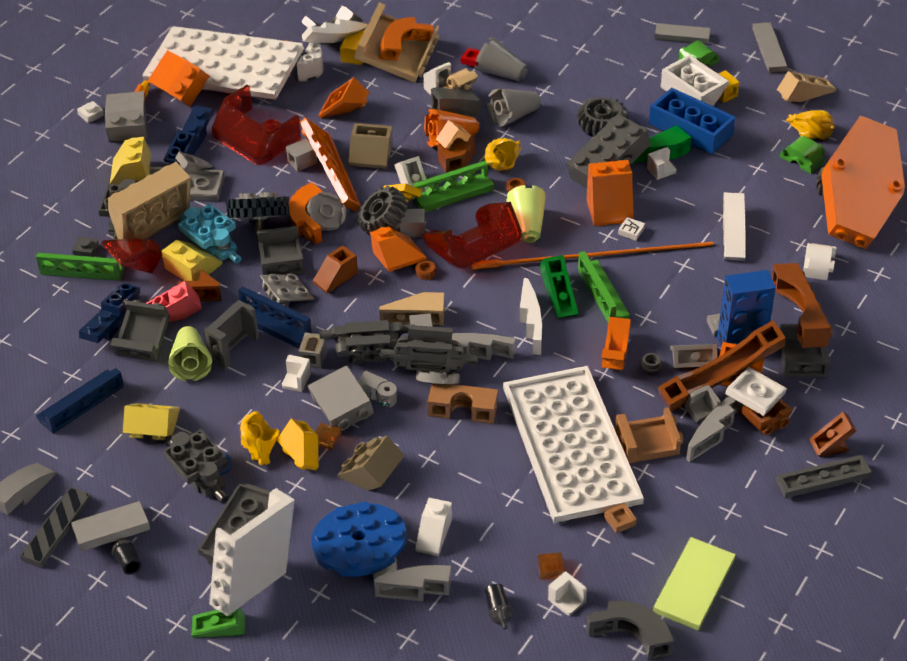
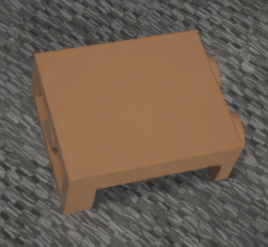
(649, 437)

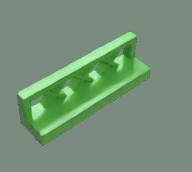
(454, 191)
(79, 266)
(601, 288)

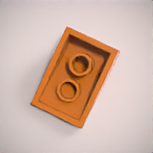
(178, 78)

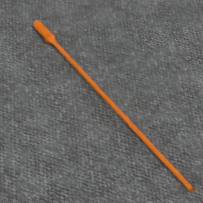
(497, 263)

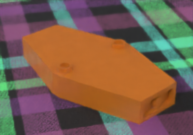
(863, 182)

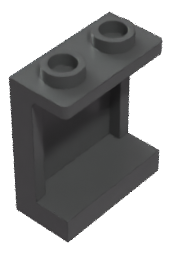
(280, 251)
(141, 330)
(229, 331)
(801, 361)

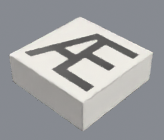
(631, 229)

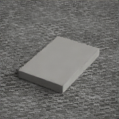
(110, 526)

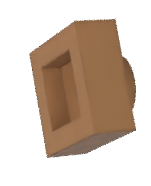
(620, 518)

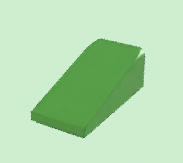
(218, 624)

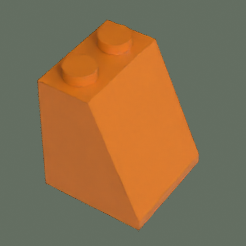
(610, 192)

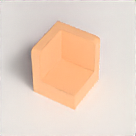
(450, 133)

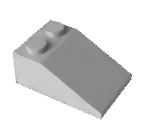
(125, 116)

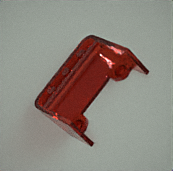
(247, 137)

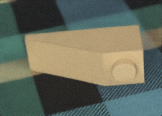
(803, 87)
(418, 304)

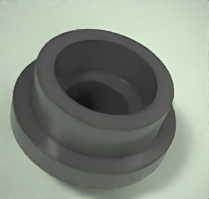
(651, 363)

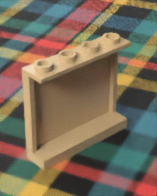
(413, 53)

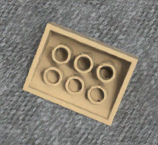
(150, 203)

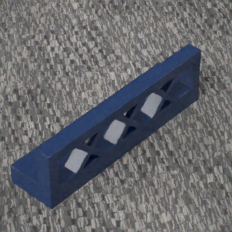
(272, 320)
(81, 400)

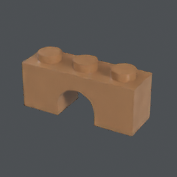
(447, 397)

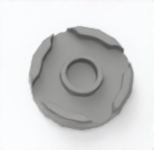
(327, 211)
(438, 377)

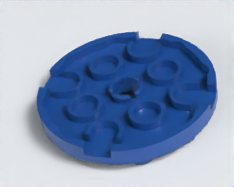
(336, 533)

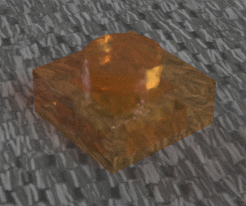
(327, 435)
(550, 565)

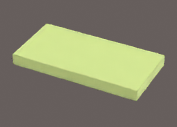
(694, 583)

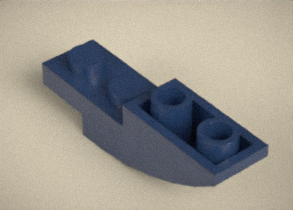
(192, 134)
(111, 315)

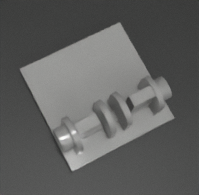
(285, 288)

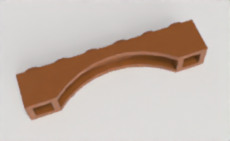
(812, 324)
(745, 354)

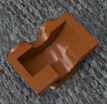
(775, 418)

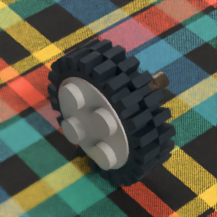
(258, 207)

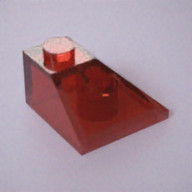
(135, 253)

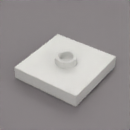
(756, 391)

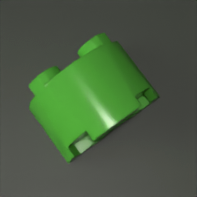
(700, 52)
(806, 153)

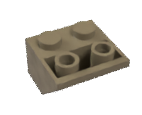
(370, 145)
(371, 463)

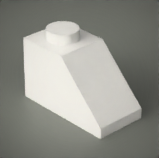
(436, 77)
(410, 172)
(434, 526)

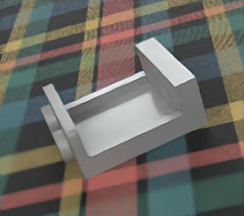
(341, 398)

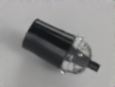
(125, 553)
(499, 608)

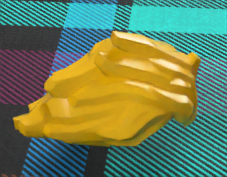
(813, 124)
(502, 154)
(258, 437)

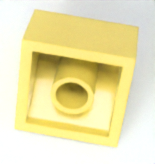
(131, 161)
(187, 260)
(150, 420)

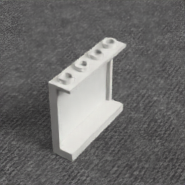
(251, 555)

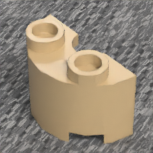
(461, 80)

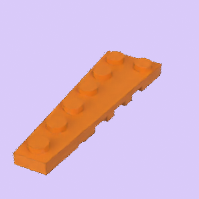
(332, 163)

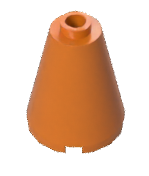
(437, 120)

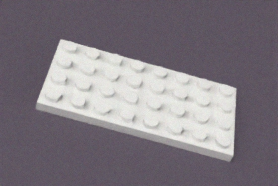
(232, 59)
(572, 444)

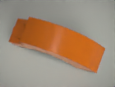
(400, 31)
(299, 216)
(616, 343)

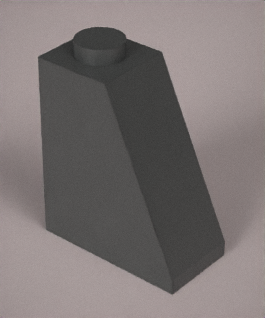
(456, 101)

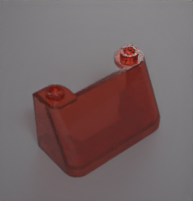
(495, 231)

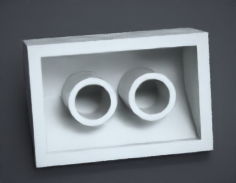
(694, 79)

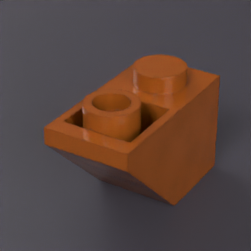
(457, 155)
(336, 269)

